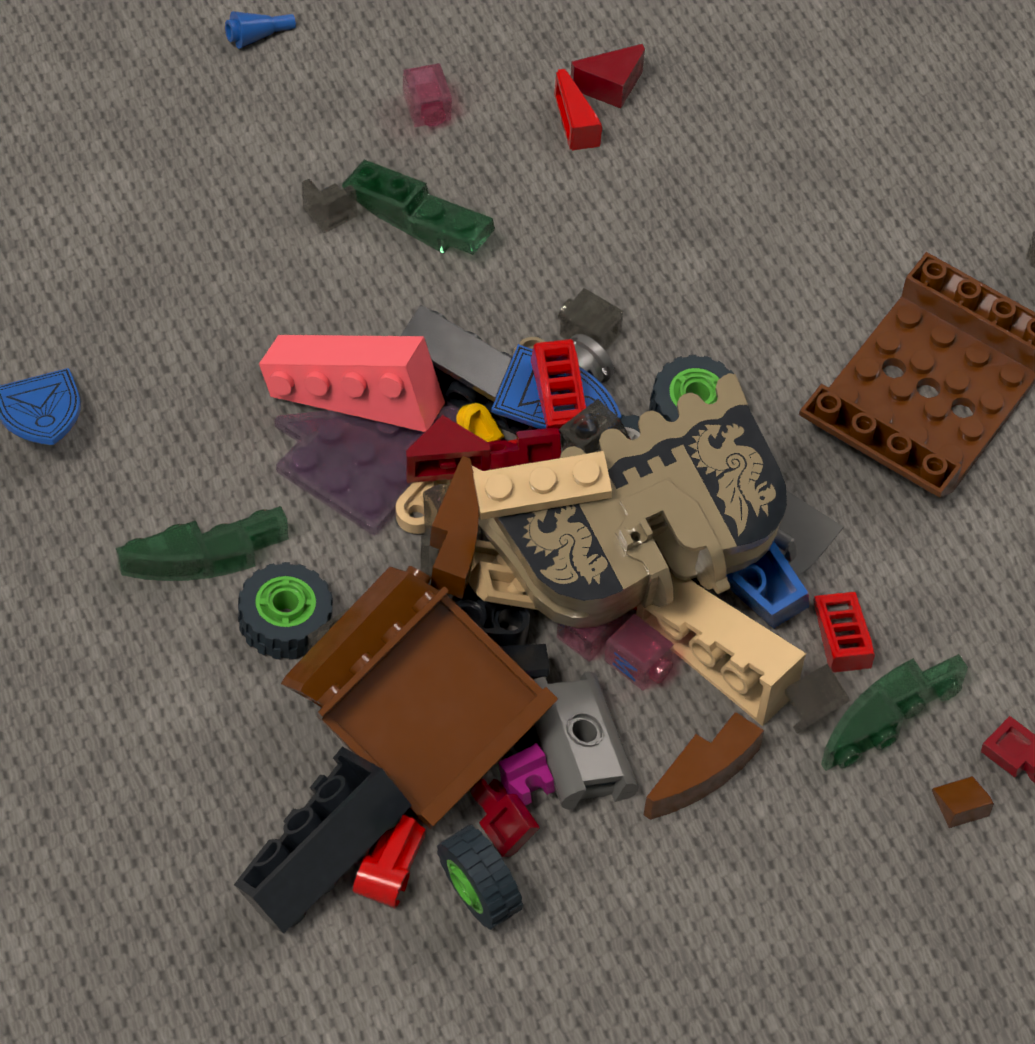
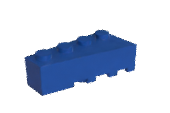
(770, 588)

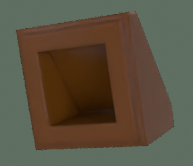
(963, 801)

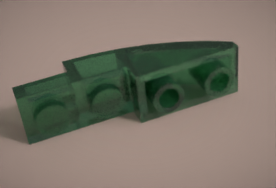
(410, 208)
(188, 554)
(881, 709)

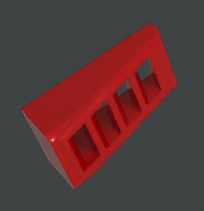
(577, 116)
(555, 359)
(845, 658)

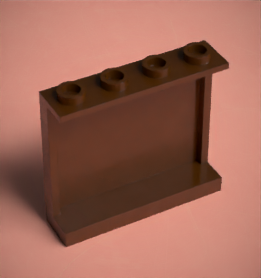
(434, 706)

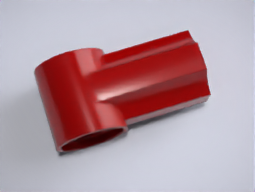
(389, 867)

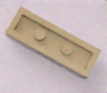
(542, 485)

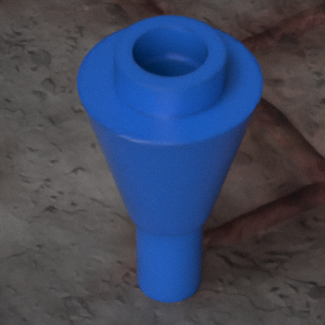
(250, 27)

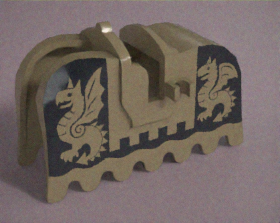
(684, 501)

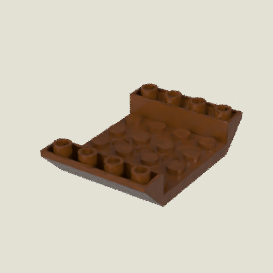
(945, 336)

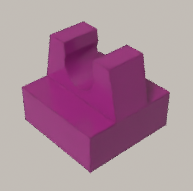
(526, 773)

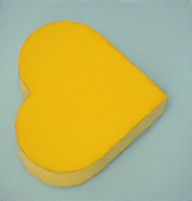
(479, 421)

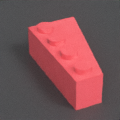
(357, 376)

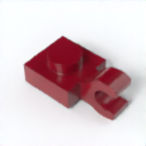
(530, 448)
(1012, 748)
(506, 818)

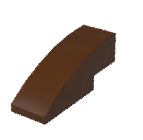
(456, 532)
(704, 767)

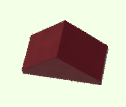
(609, 75)
(440, 449)

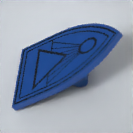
(519, 395)
(41, 406)

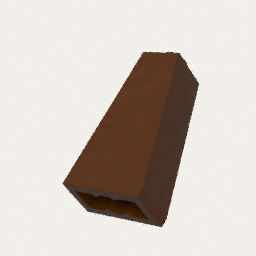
(358, 632)

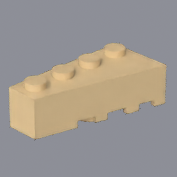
(728, 648)

